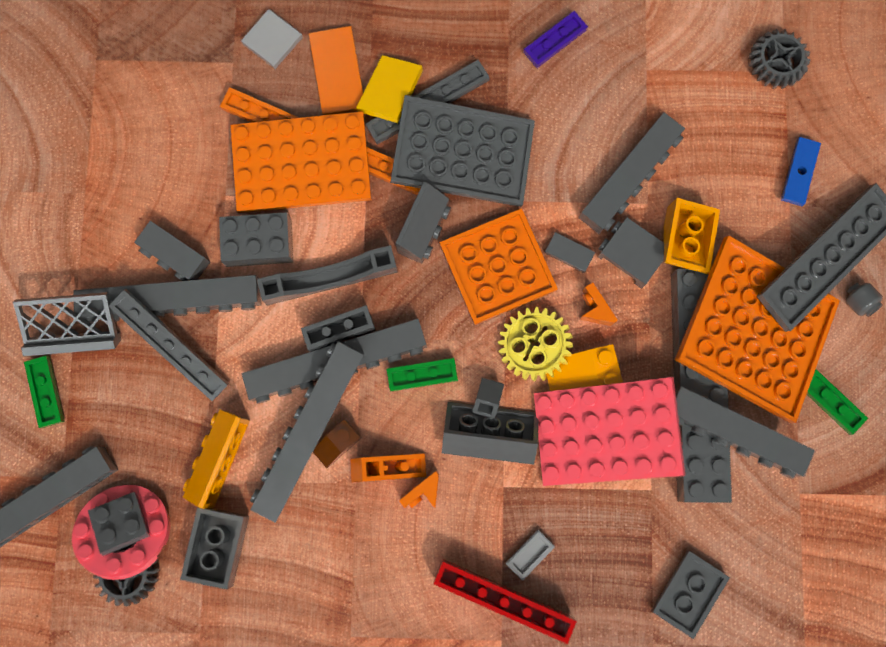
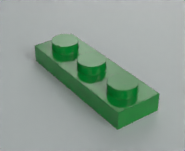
(422, 374)
(44, 392)
(835, 404)

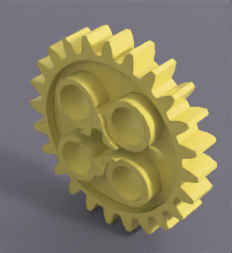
(553, 354)

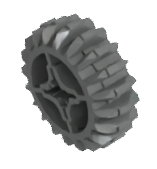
(781, 48)
(126, 596)

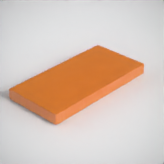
(336, 70)

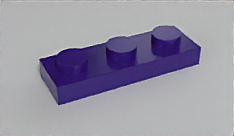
(555, 39)

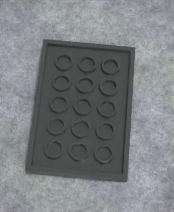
(463, 151)

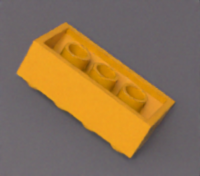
(215, 460)

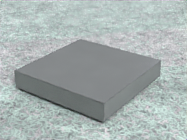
(271, 39)

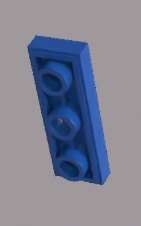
(804, 160)

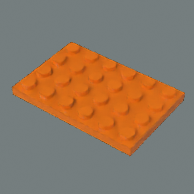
(300, 162)

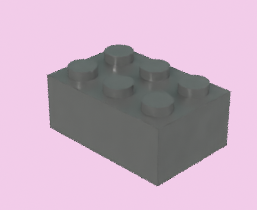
(256, 239)
(214, 548)

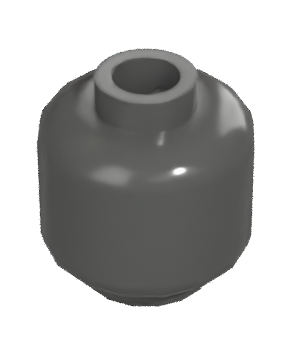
(864, 299)

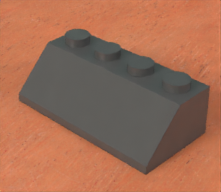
(506, 438)

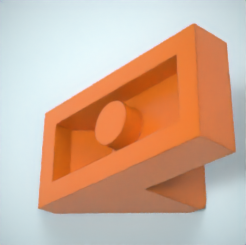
(601, 313)
(427, 487)

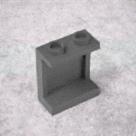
(633, 251)

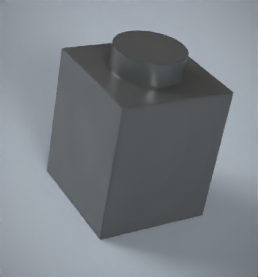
(488, 398)

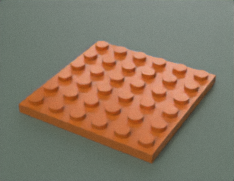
(743, 345)

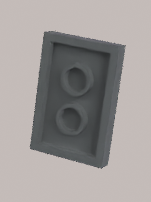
(690, 594)

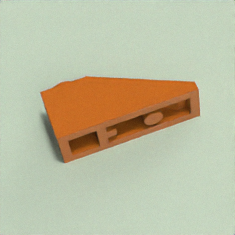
(388, 467)

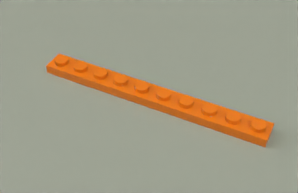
(258, 111)

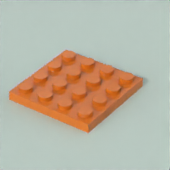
(498, 266)

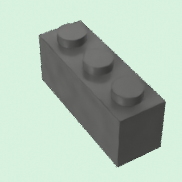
(171, 253)
(340, 327)

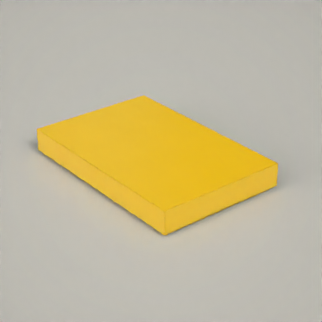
(388, 87)

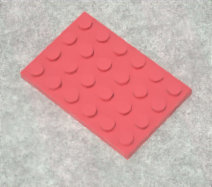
(609, 433)

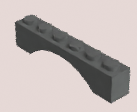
(298, 284)

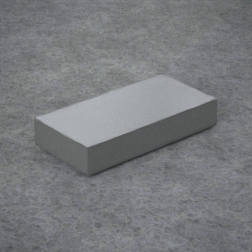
(530, 555)

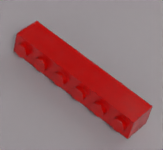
(505, 601)

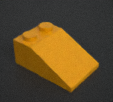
(690, 235)
(587, 369)

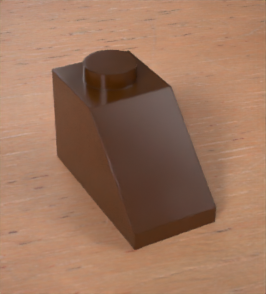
(336, 443)

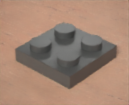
(118, 523)

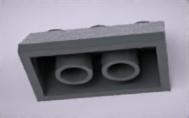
(423, 224)

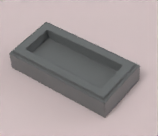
(569, 252)

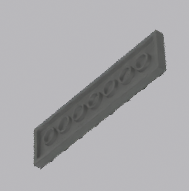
(827, 259)

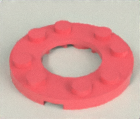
(134, 560)

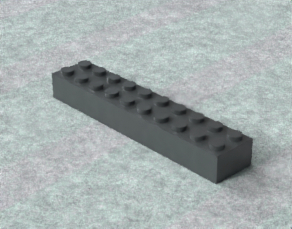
(705, 462)

